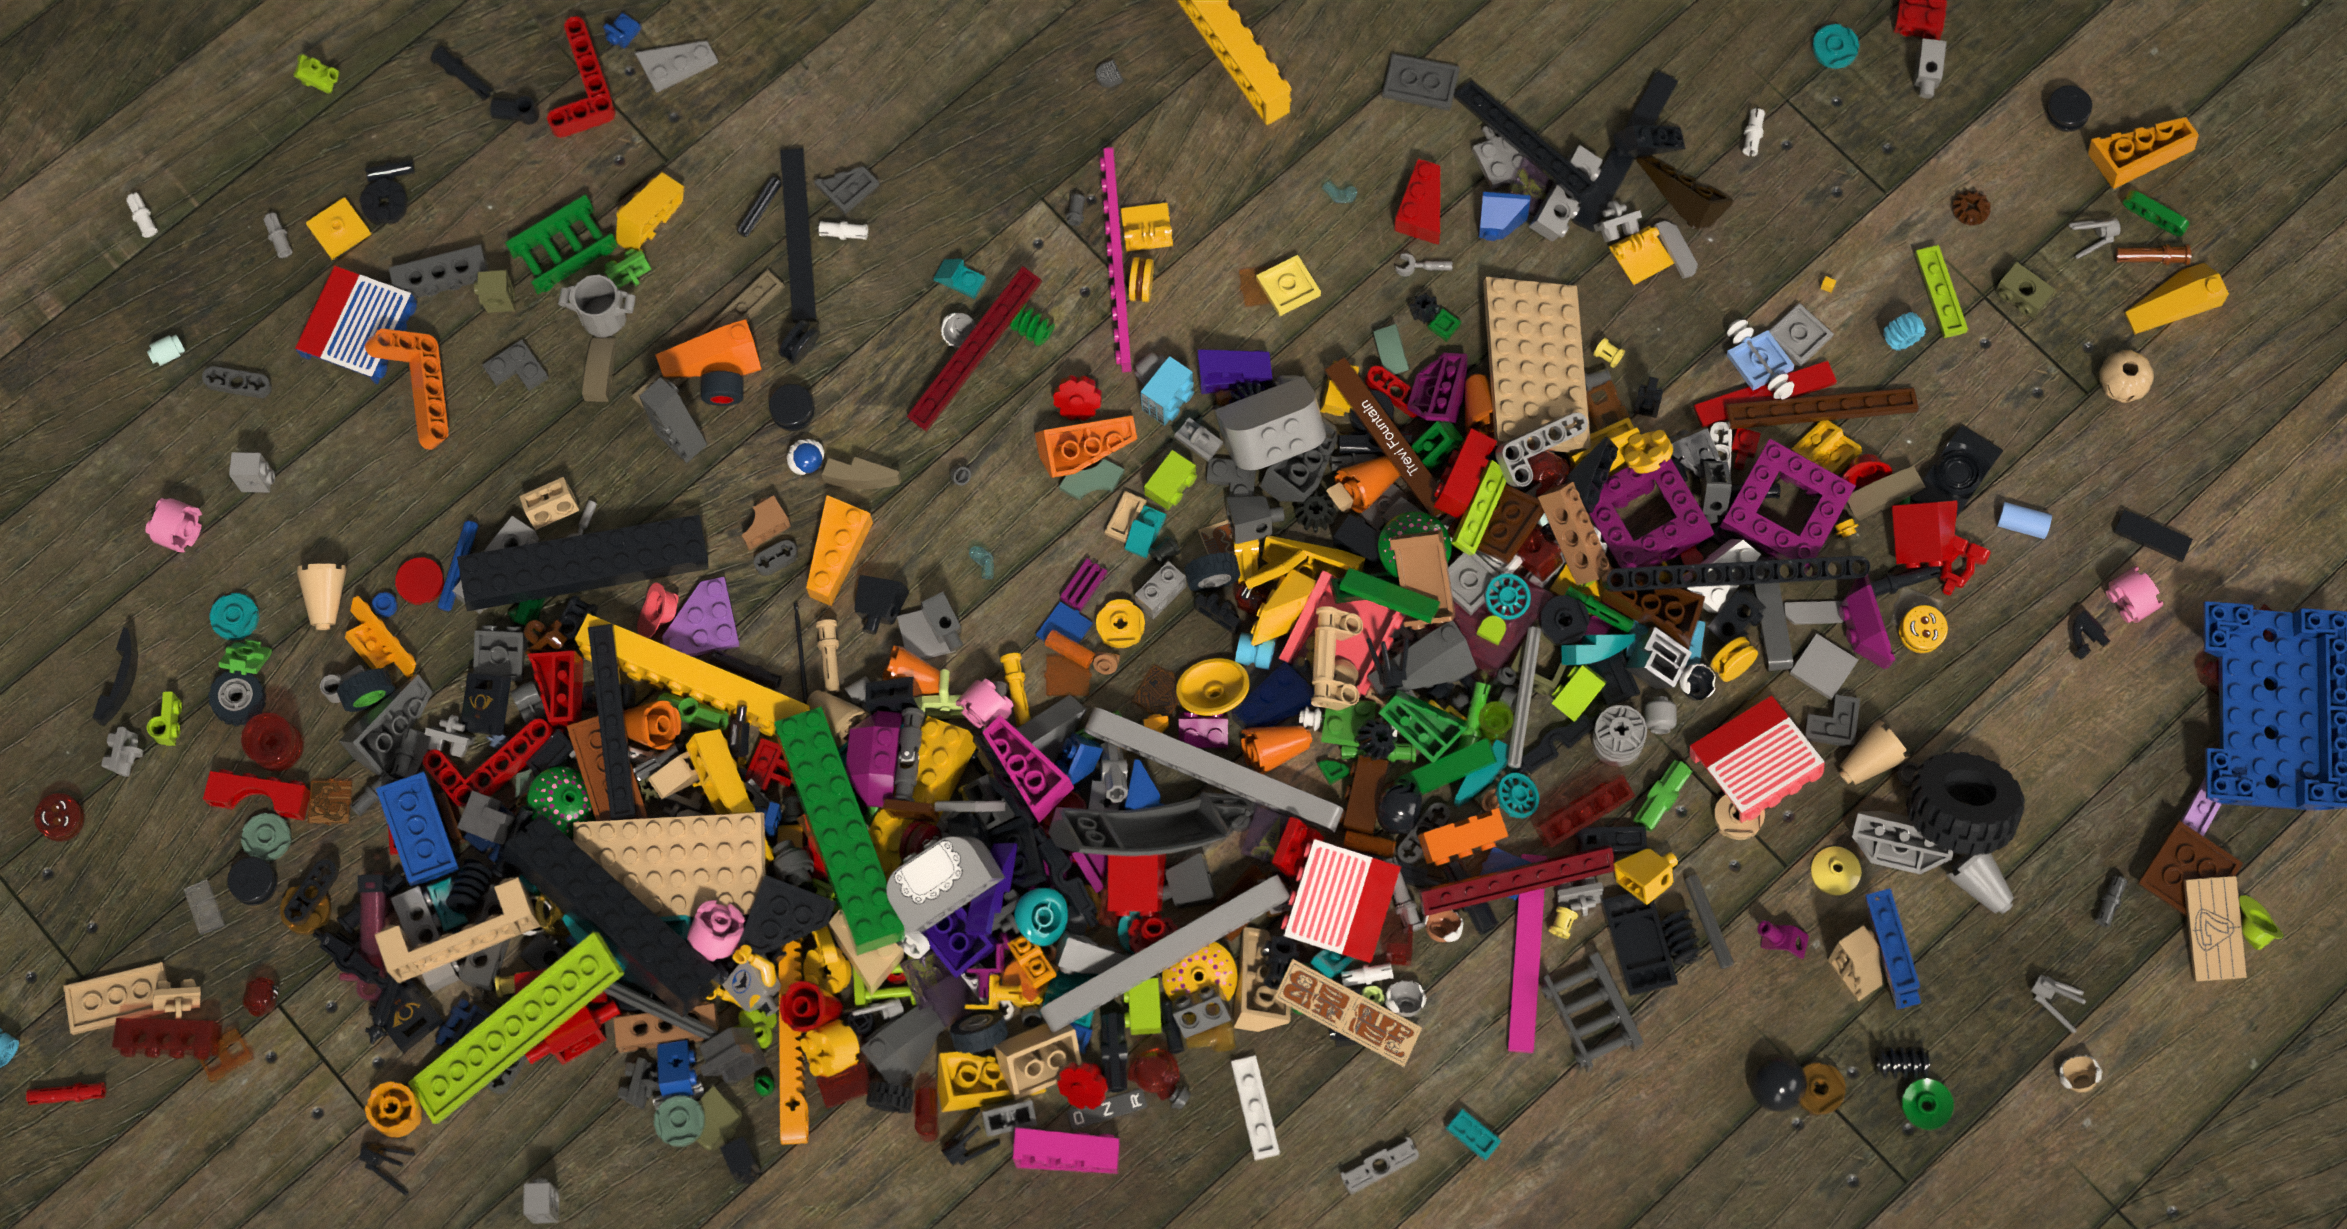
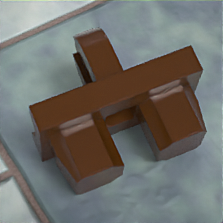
(548, 639)

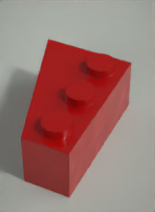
(1421, 204)

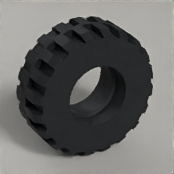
(1963, 828)

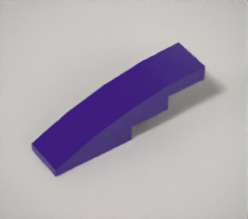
(990, 902)

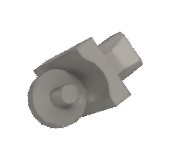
(1609, 227)
(1198, 439)
(459, 741)
(123, 753)
(1580, 897)

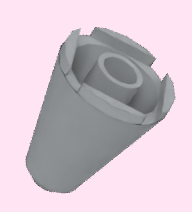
(1983, 881)

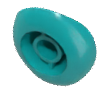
(1041, 916)

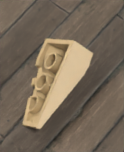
(1254, 1002)

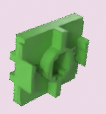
(245, 657)

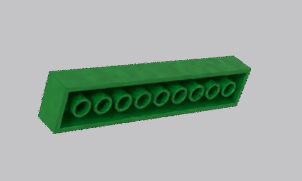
(839, 830)

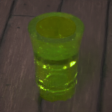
(1496, 715)

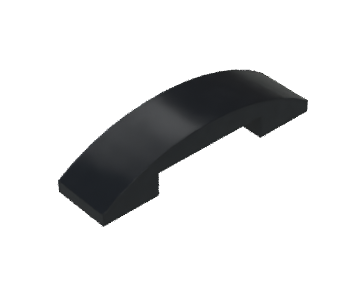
(109, 706)

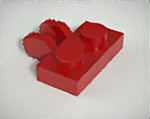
(764, 765)

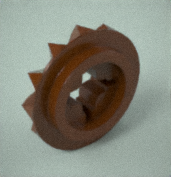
(1971, 217)

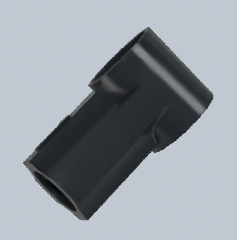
(514, 109)

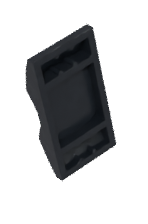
(1959, 469)
(1639, 944)

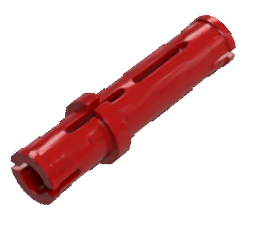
(76, 1092)

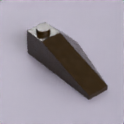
(1691, 201)

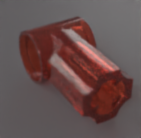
(926, 1112)

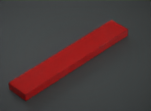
(1804, 380)

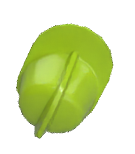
(2257, 923)

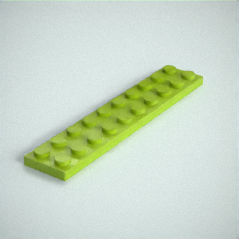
(516, 1027)

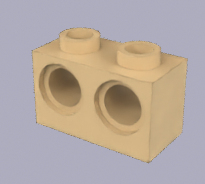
(549, 503)

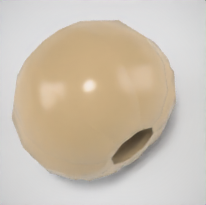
(2121, 386)

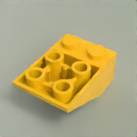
(1282, 607)

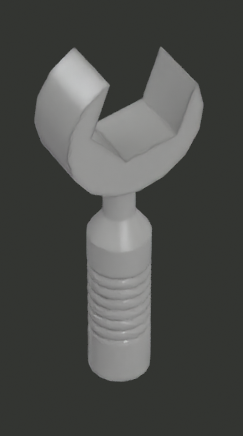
(1427, 265)
(586, 517)

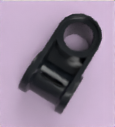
(574, 617)

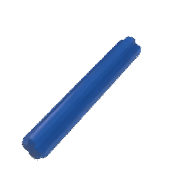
(453, 578)

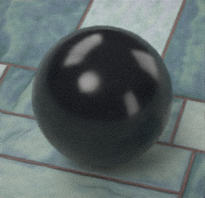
(1778, 1082)

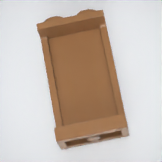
(1425, 570)

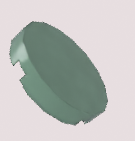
(266, 837)
(679, 1121)

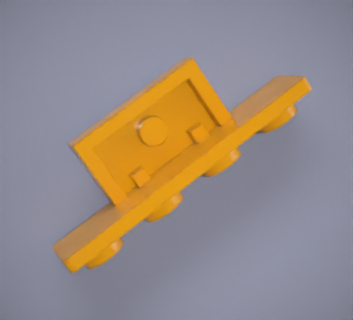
(375, 642)

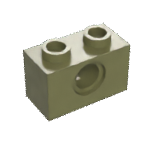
(2022, 279)
(495, 291)

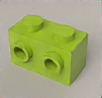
(1170, 480)
(1578, 692)
(1144, 1008)

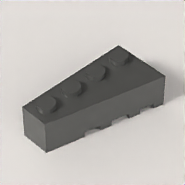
(672, 420)

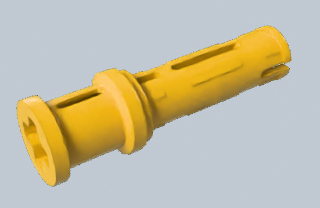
(1015, 679)

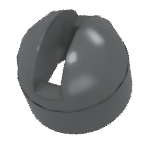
(960, 475)
(1462, 703)
(1033, 1021)

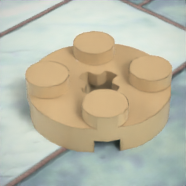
(1730, 826)

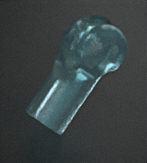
(1340, 196)
(985, 560)

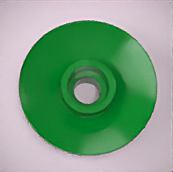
(1933, 1093)

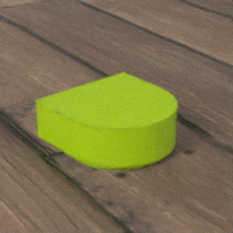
(1492, 629)

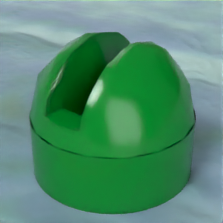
(760, 1089)

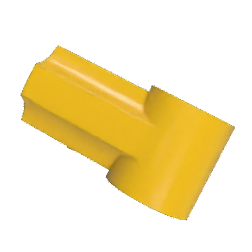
(1247, 558)

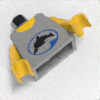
(751, 983)

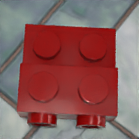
(1921, 18)
(1292, 847)

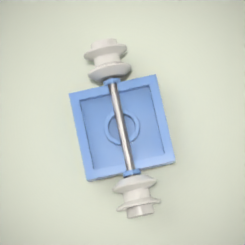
(1760, 359)

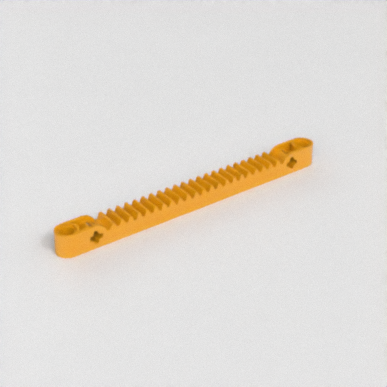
(793, 1124)

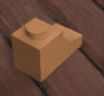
(768, 522)

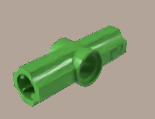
(703, 715)
(1663, 795)

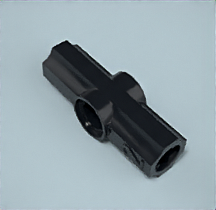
(1360, 443)
(1480, 913)
(1114, 1052)

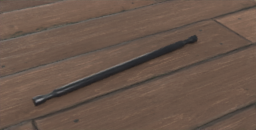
(801, 655)

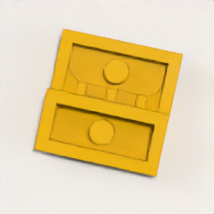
(1828, 447)

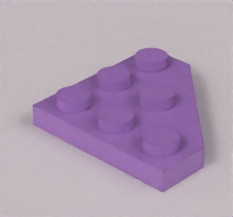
(704, 621)

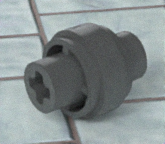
(793, 865)

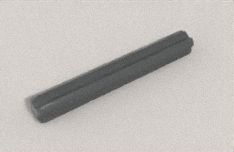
(1709, 921)

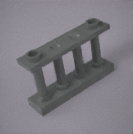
(1606, 992)

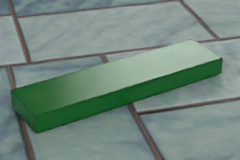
(1389, 595)
(1452, 766)

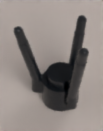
(1390, 675)
(954, 1149)
(375, 1155)

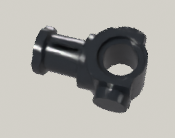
(1276, 961)

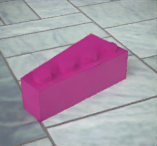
(1032, 772)
(1066, 1151)

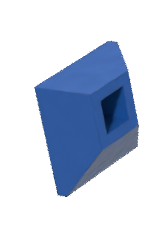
(1079, 757)

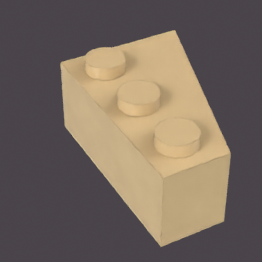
(1858, 962)
(871, 966)

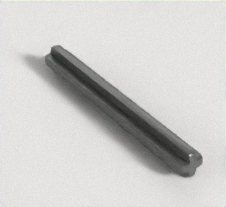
(661, 1011)

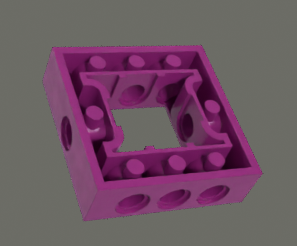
(1770, 537)
(1662, 543)

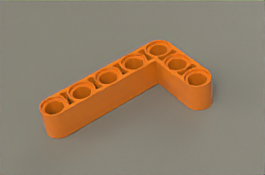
(426, 378)

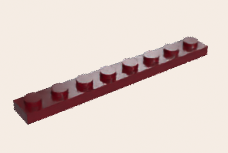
(974, 348)
(1516, 880)

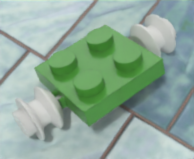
(1341, 725)

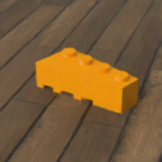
(2141, 151)
(837, 545)

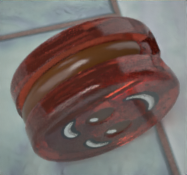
(59, 817)

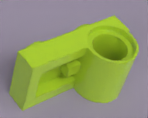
(169, 717)

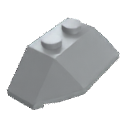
(1895, 843)

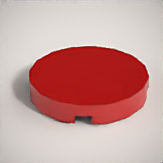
(419, 581)

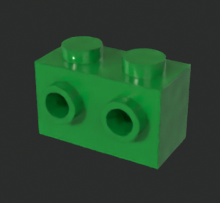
(1437, 445)

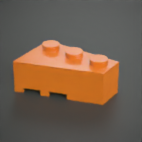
(1463, 837)

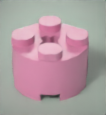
(174, 524)
(2134, 595)
(984, 704)
(716, 930)

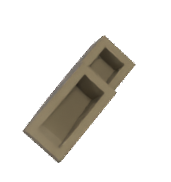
(599, 369)
(859, 475)
(1885, 493)

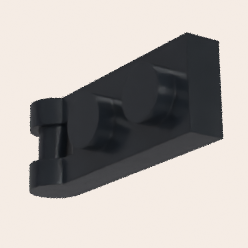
(1619, 838)

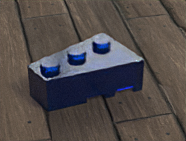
(1274, 699)

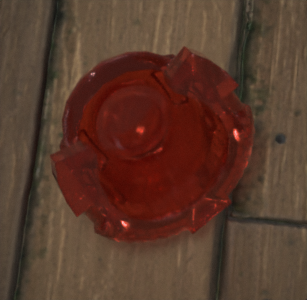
(1549, 470)
(1155, 1072)

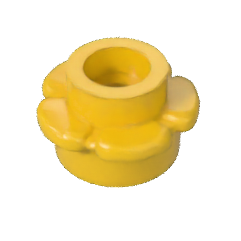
(1846, 528)

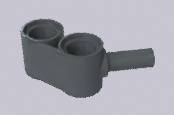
(529, 704)

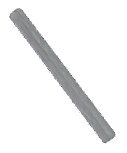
(1524, 697)

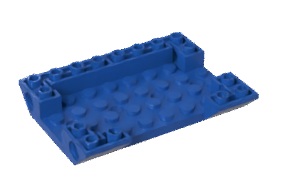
(2303, 708)

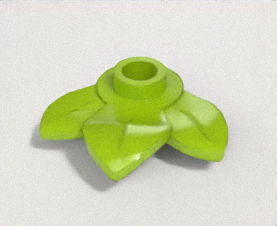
(760, 1024)

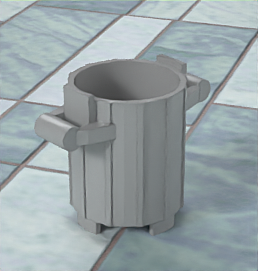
(598, 305)

